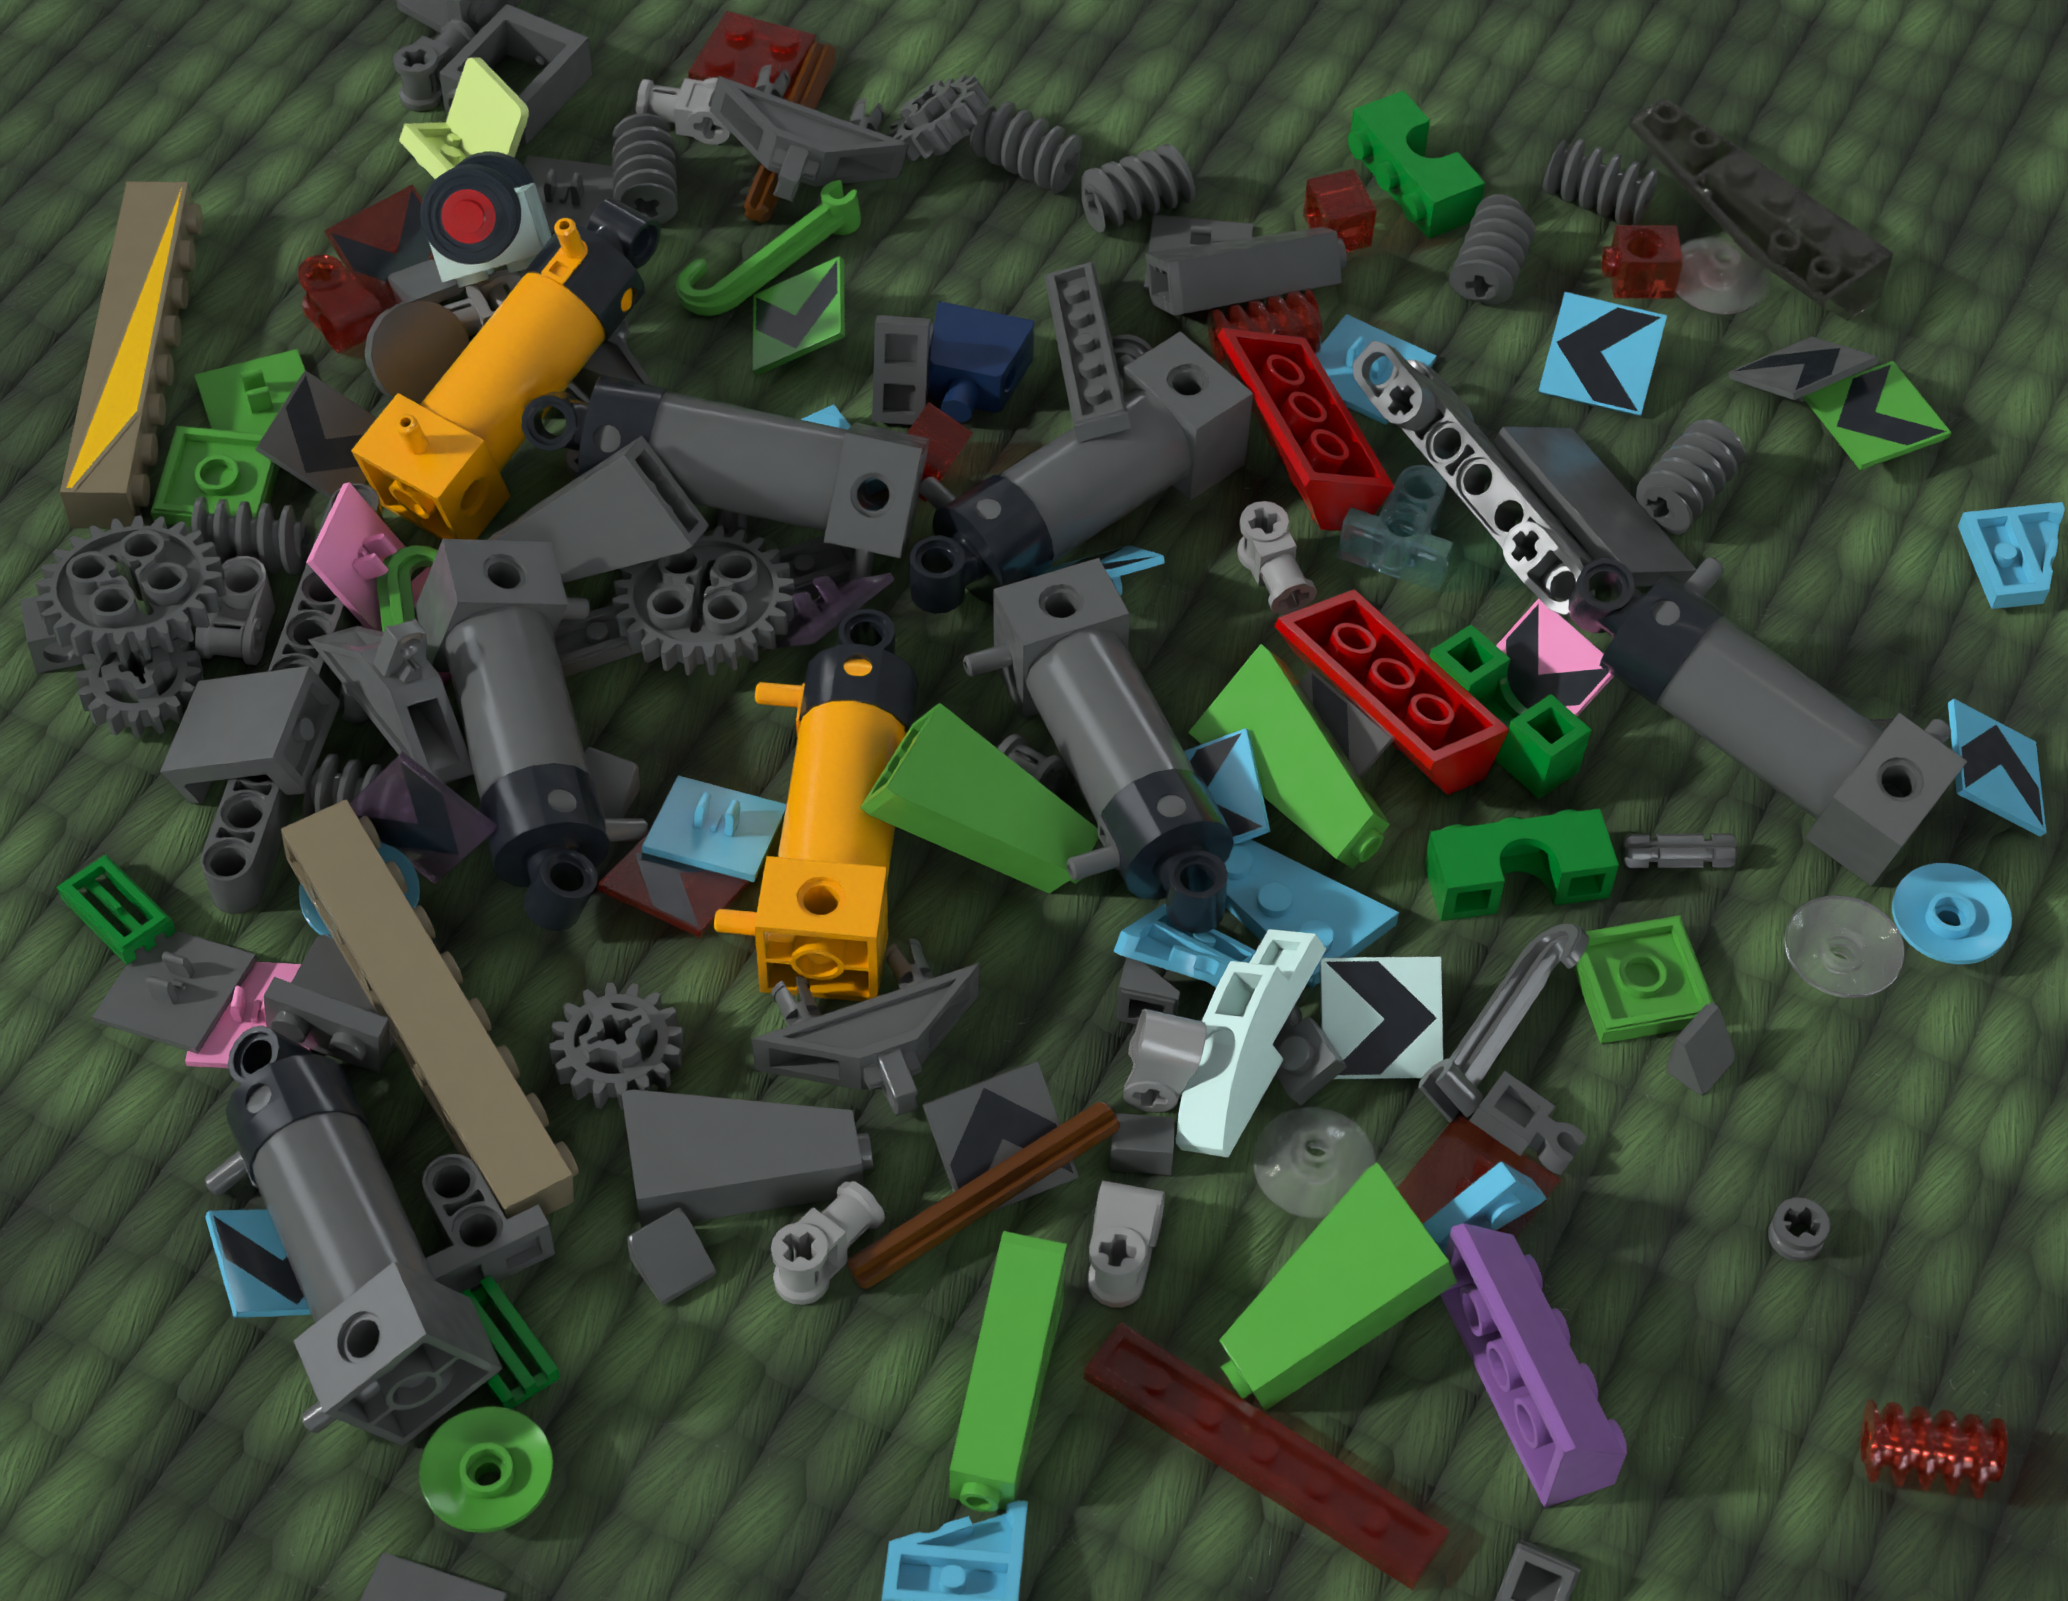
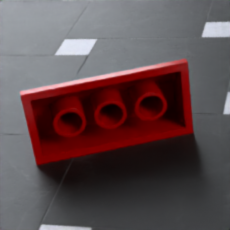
(1307, 425)
(1397, 688)

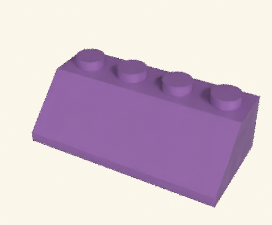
(1529, 1367)

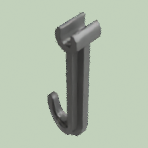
(1454, 1081)

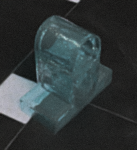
(1403, 535)

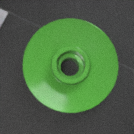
(482, 1443)

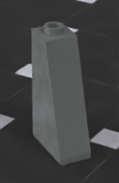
(1244, 269)
(612, 516)
(737, 1154)

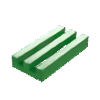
(139, 934)
(528, 1386)

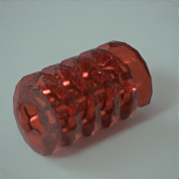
(1295, 317)
(1932, 1447)

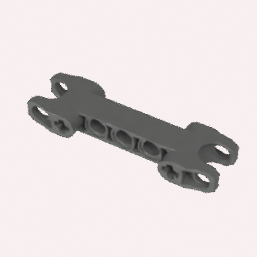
(1439, 422)

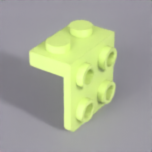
(481, 119)

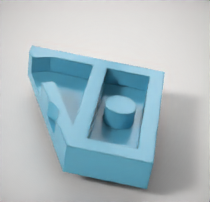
(1197, 955)
(1487, 1203)
(960, 1560)

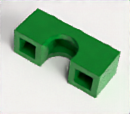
(1392, 144)
(1542, 741)
(1561, 849)

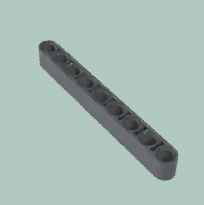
(254, 808)

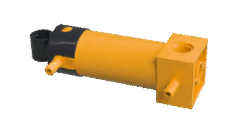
(445, 456)
(827, 889)

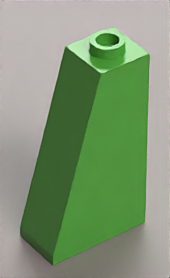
(1297, 758)
(978, 803)
(1337, 1292)
(1008, 1372)

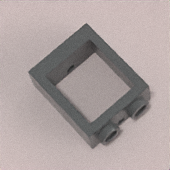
(538, 42)

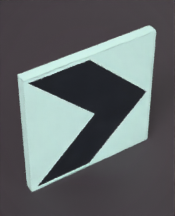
(1383, 1014)

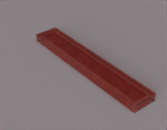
(1267, 1455)

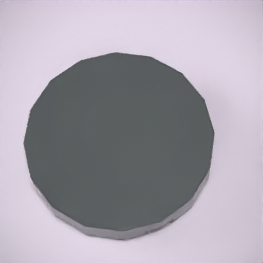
(413, 348)

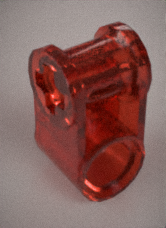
(337, 302)

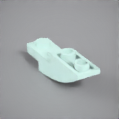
(1240, 1034)

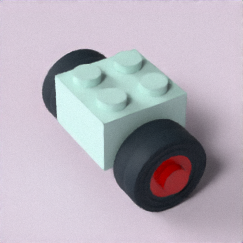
(483, 218)

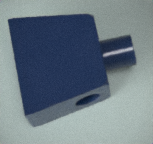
(977, 358)

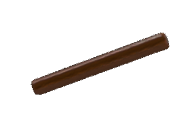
(805, 92)
(982, 1195)

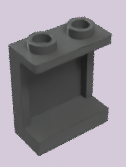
(252, 728)

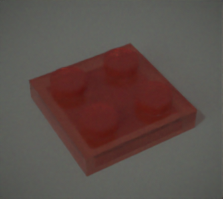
(746, 45)

